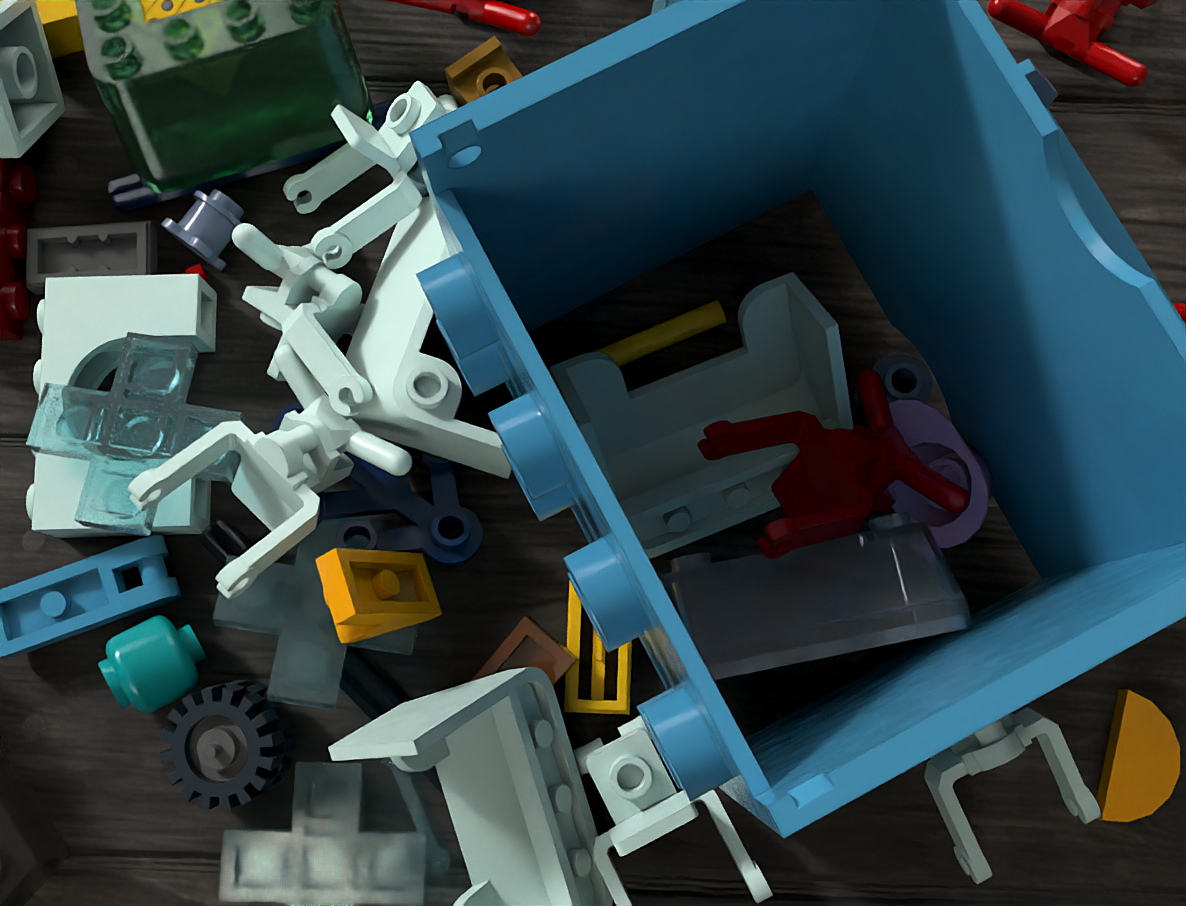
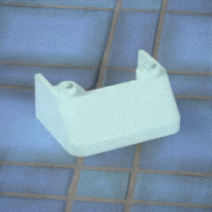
(413, 391)
(504, 783)

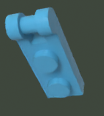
(84, 596)

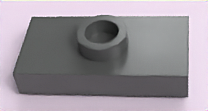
(90, 252)

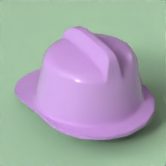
(944, 451)

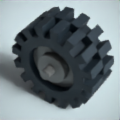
(227, 744)

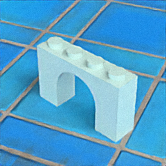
(82, 342)

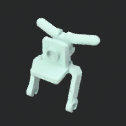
(365, 148)
(312, 312)
(276, 470)
(991, 748)
(648, 806)

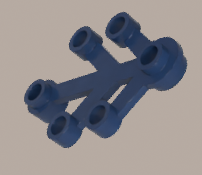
(390, 493)

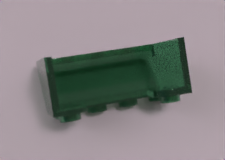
(222, 83)

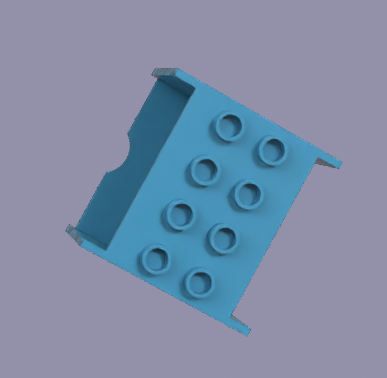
(979, 253)

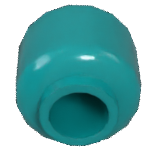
(152, 664)

